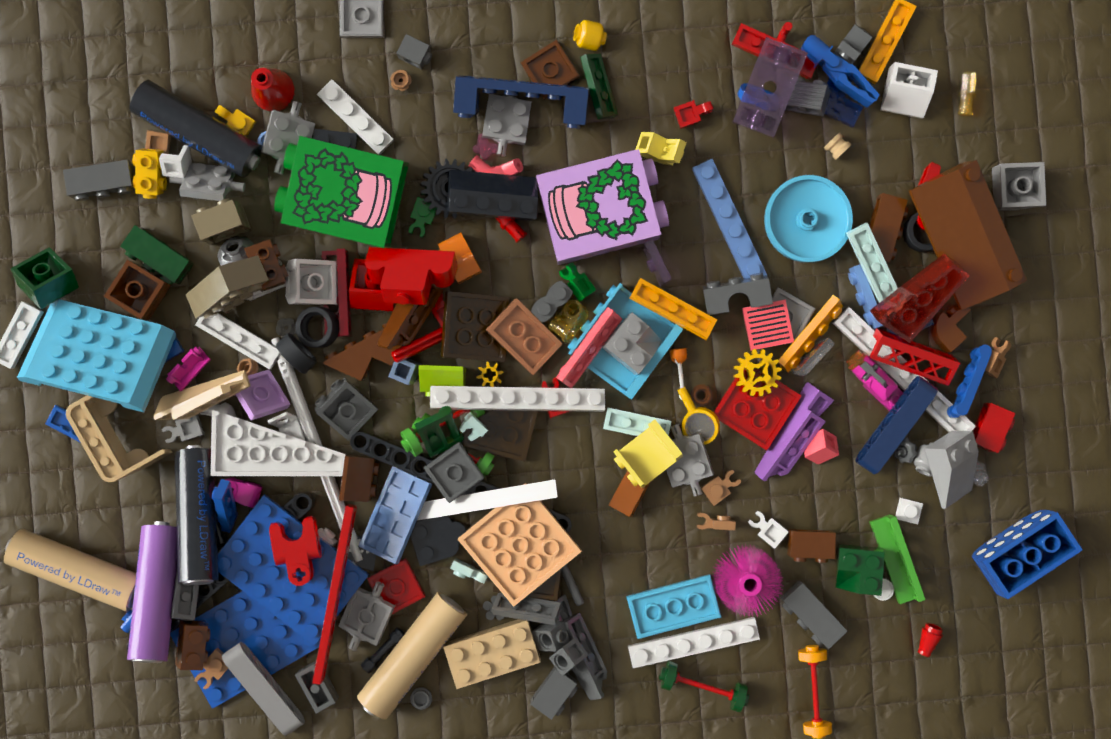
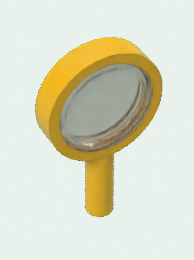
(698, 419)

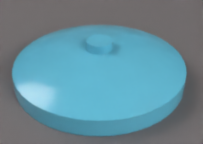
(808, 218)

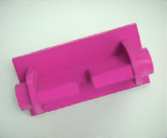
(193, 363)

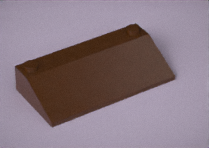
(968, 229)

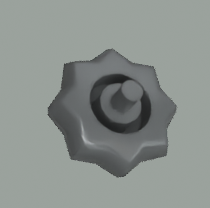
(906, 451)

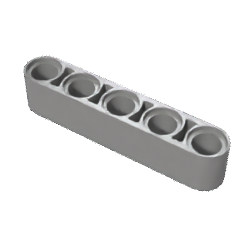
(263, 688)

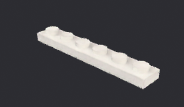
(693, 642)

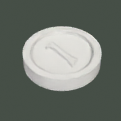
(887, 590)

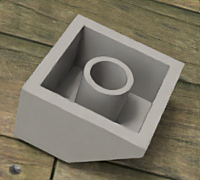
(1019, 185)
(633, 343)

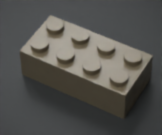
(227, 287)

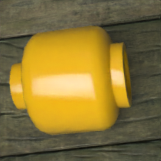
(589, 35)

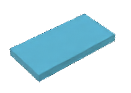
(673, 606)

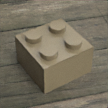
(221, 221)

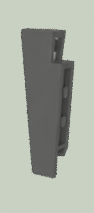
(591, 670)

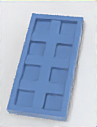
(395, 515)

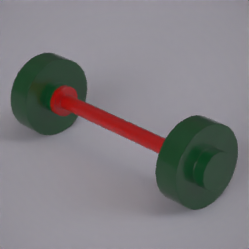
(738, 696)

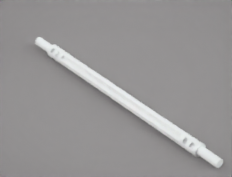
(312, 436)

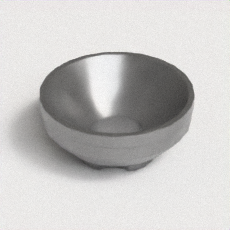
(227, 257)

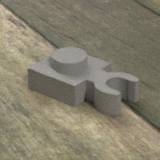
(185, 429)

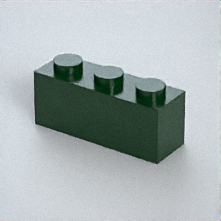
(156, 255)

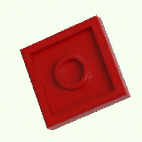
(400, 585)

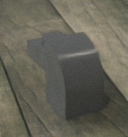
(853, 44)

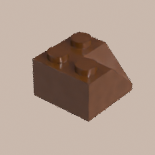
(137, 290)

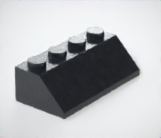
(492, 195)

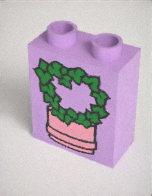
(601, 206)

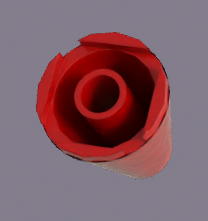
(271, 89)

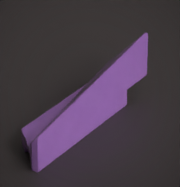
(795, 433)

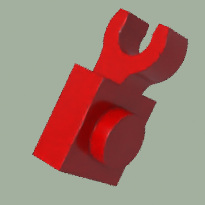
(689, 113)

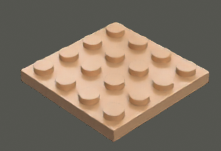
(519, 547)

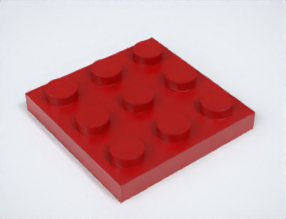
(757, 416)

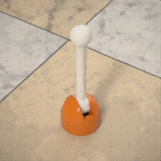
(679, 356)

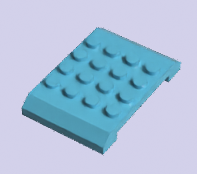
(98, 354)

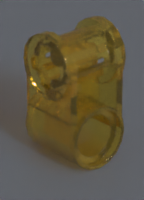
(569, 322)

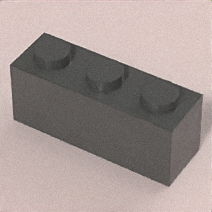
(99, 180)
(812, 615)

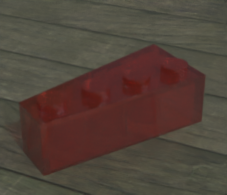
(920, 298)

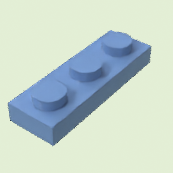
(864, 294)

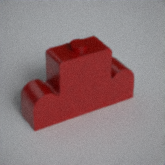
(409, 273)

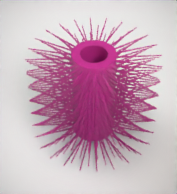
(741, 574)

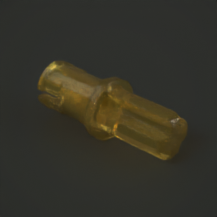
(967, 94)

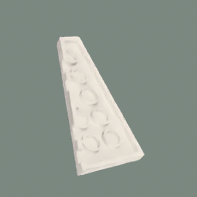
(255, 450)

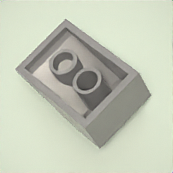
(953, 465)

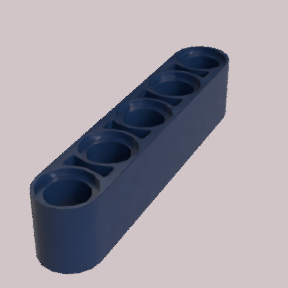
(896, 425)

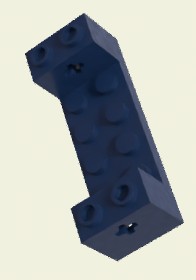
(468, 96)

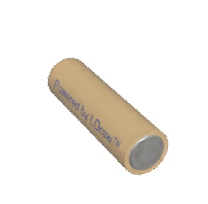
(71, 569)
(411, 656)

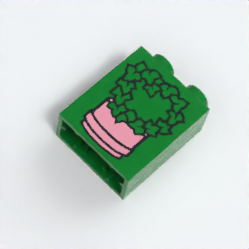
(341, 191)

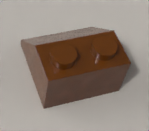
(358, 478)

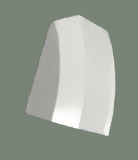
(312, 282)

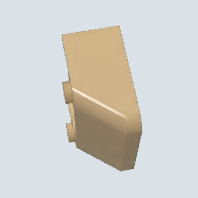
(102, 444)

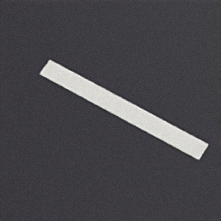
(489, 499)

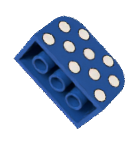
(1025, 552)

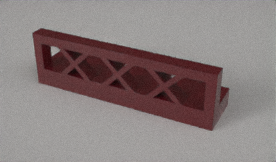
(343, 291)

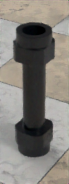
(370, 663)

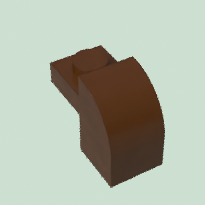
(945, 331)

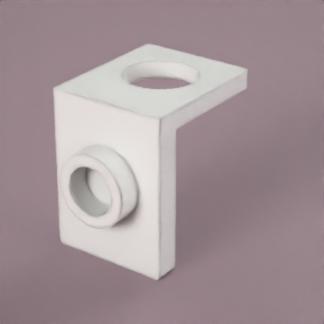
(290, 426)

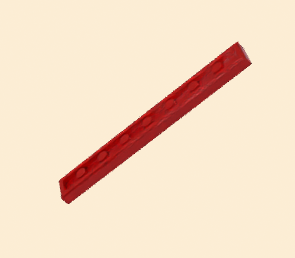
(334, 594)

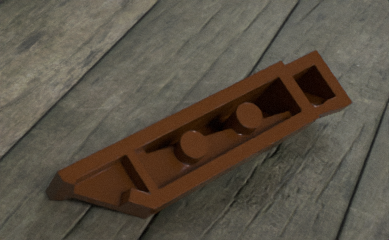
(407, 321)

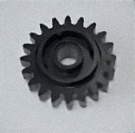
(436, 185)

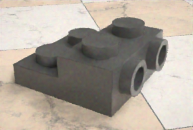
(345, 408)

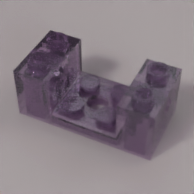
(761, 110)

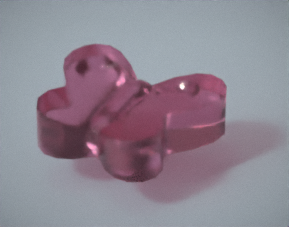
(484, 147)

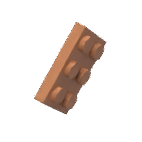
(524, 336)

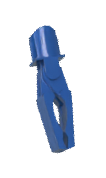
(839, 70)

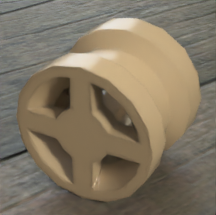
(837, 146)

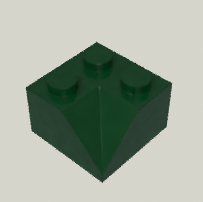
(45, 278)
(860, 569)

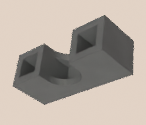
(755, 287)

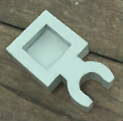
(463, 569)

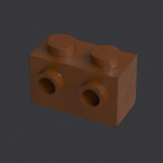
(268, 256)
(811, 544)
(191, 645)

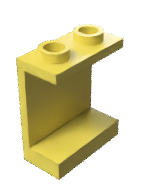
(648, 455)

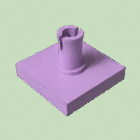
(263, 396)

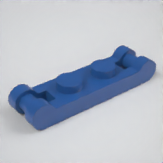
(969, 386)

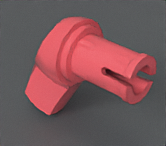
(509, 168)

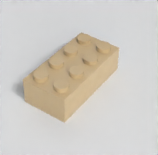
(491, 652)

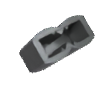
(556, 298)

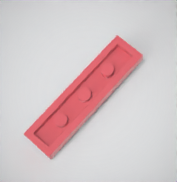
(589, 347)

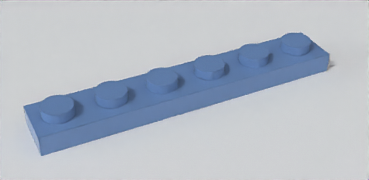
(728, 219)

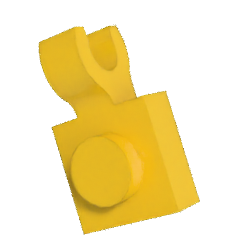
(237, 120)

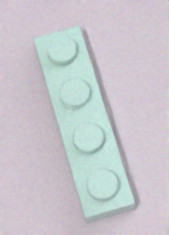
(872, 261)

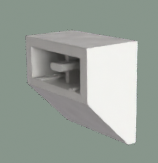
(908, 89)

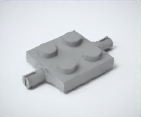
(506, 121)
(282, 130)
(207, 182)
(694, 463)
(366, 616)

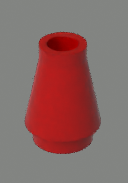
(930, 637)

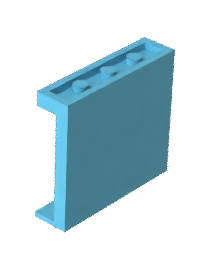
(607, 366)

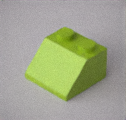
(440, 376)

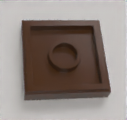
(550, 66)

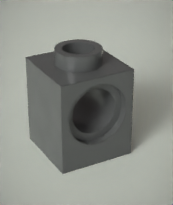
(414, 52)
(550, 637)
(568, 656)

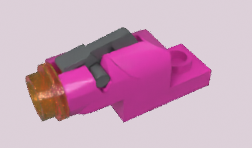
(874, 379)

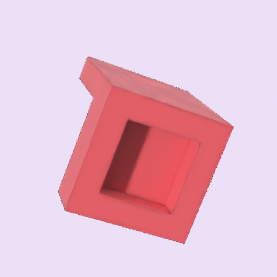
(822, 447)

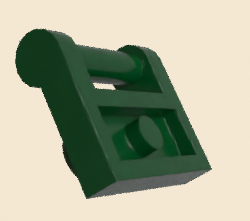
(432, 434)

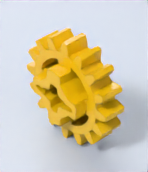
(765, 378)

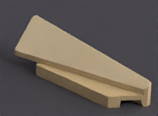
(201, 397)

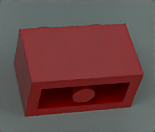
(993, 427)

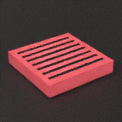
(768, 325)

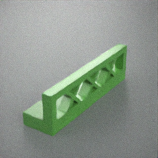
(897, 559)

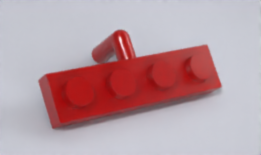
(752, 42)

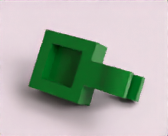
(578, 283)

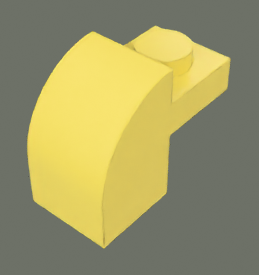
(660, 149)

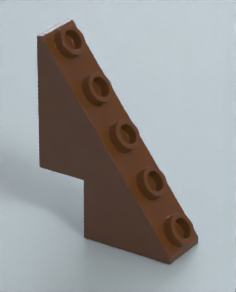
(359, 356)

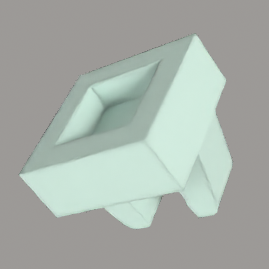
(471, 421)

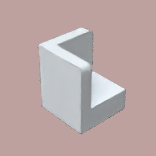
(176, 164)

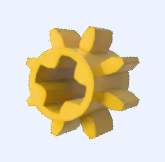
(485, 371)

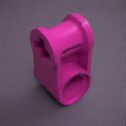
(245, 492)

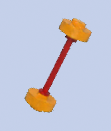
(817, 727)

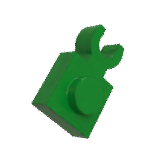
(422, 216)

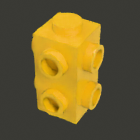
(148, 173)

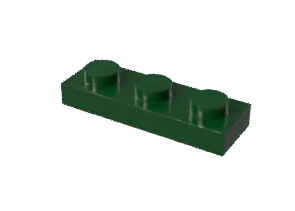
(599, 86)

